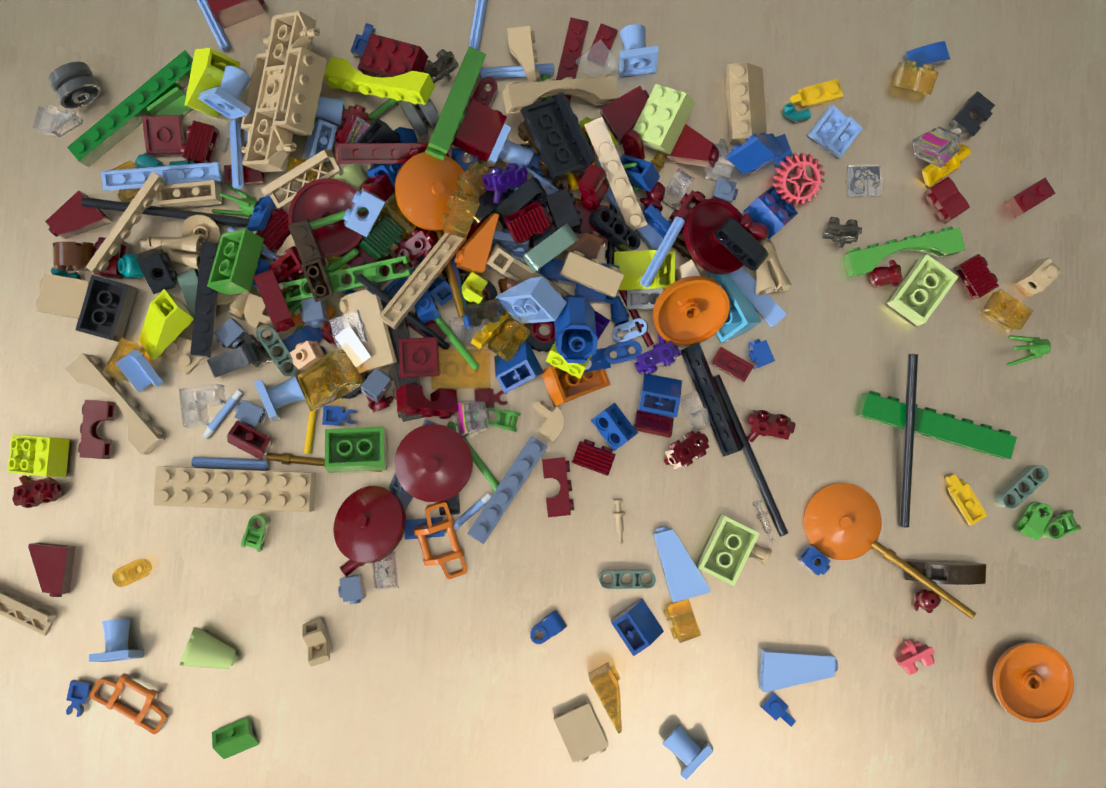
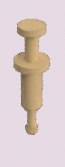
(619, 518)

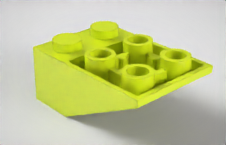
(206, 74)
(634, 264)
(163, 323)
(38, 455)

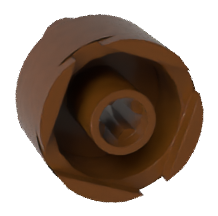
(72, 255)

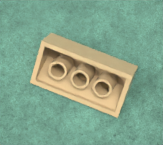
(745, 101)
(377, 333)

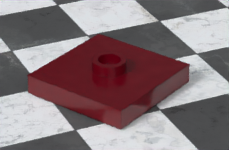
(163, 134)
(419, 357)

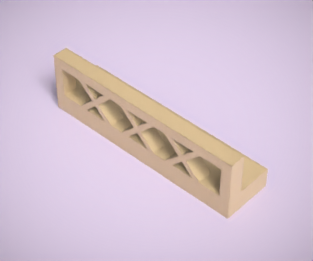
(296, 173)
(27, 607)

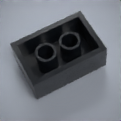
(106, 308)

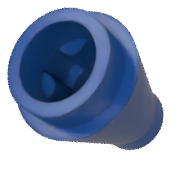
(619, 313)

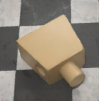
(1041, 275)

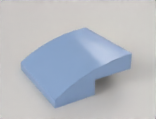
(835, 131)

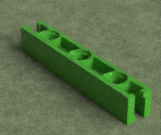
(455, 103)
(371, 271)

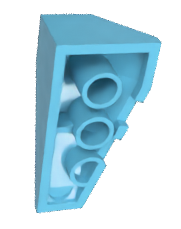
(741, 314)

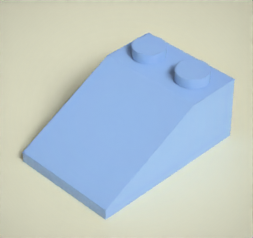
(532, 301)

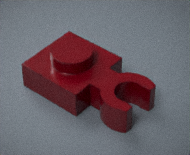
(489, 397)

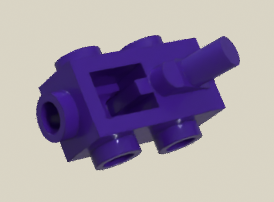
(501, 179)
(661, 354)

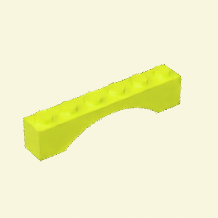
(409, 87)

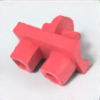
(913, 653)

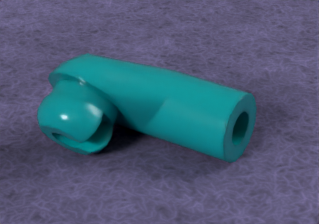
(790, 112)
(76, 275)

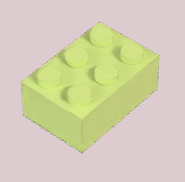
(664, 118)
(922, 290)
(727, 550)

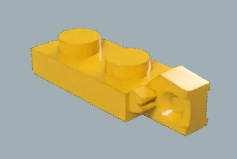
(818, 94)
(933, 174)
(489, 330)
(965, 500)

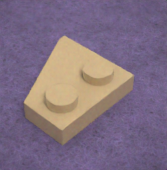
(179, 353)

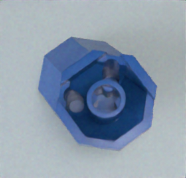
(576, 330)

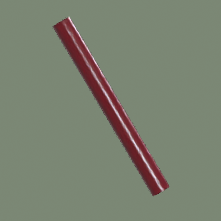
(635, 315)

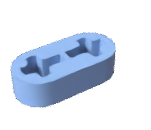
(632, 334)

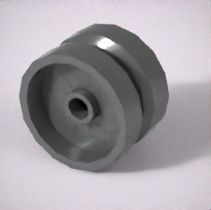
(74, 85)
(418, 114)

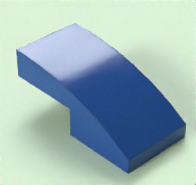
(929, 54)
(305, 334)

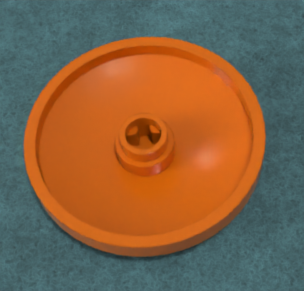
(424, 189)
(690, 310)
(842, 521)
(1033, 682)

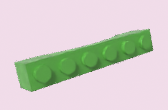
(941, 244)

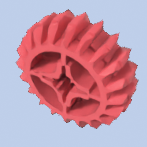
(798, 193)

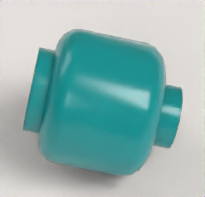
(129, 267)

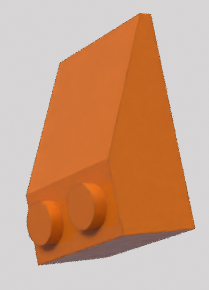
(475, 251)
(566, 387)

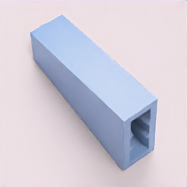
(679, 570)
(791, 668)

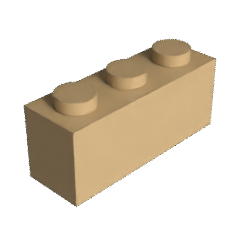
(190, 194)
(591, 274)

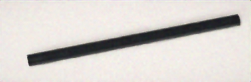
(164, 212)
(908, 444)
(751, 459)

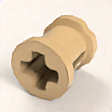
(761, 554)

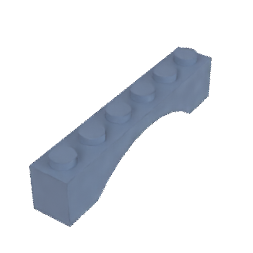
(507, 490)

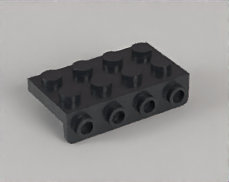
(558, 136)

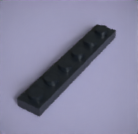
(205, 305)
(711, 399)

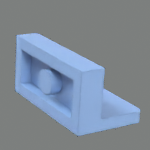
(138, 371)

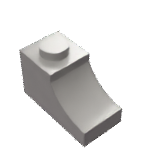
(642, 298)

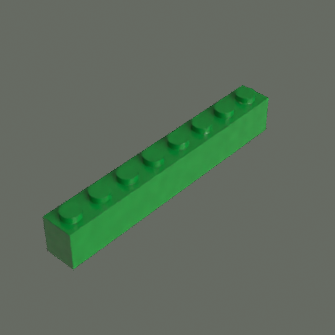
(129, 112)
(938, 426)

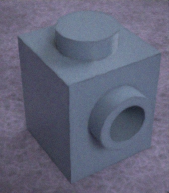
(725, 190)
(314, 312)
(230, 334)
(376, 385)
(250, 413)
(352, 589)

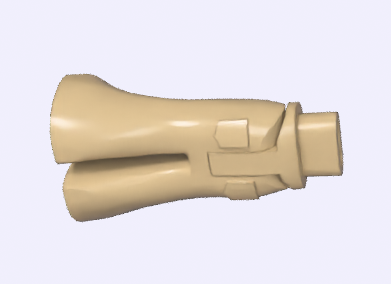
(170, 244)
(770, 273)

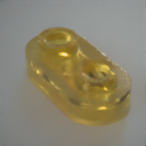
(130, 572)

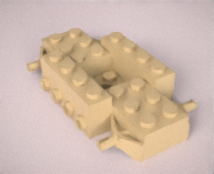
(282, 92)

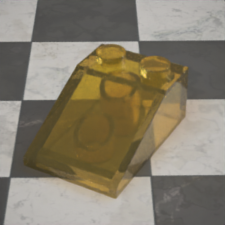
(329, 379)
(606, 685)

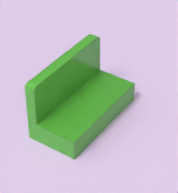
(170, 104)
(234, 738)

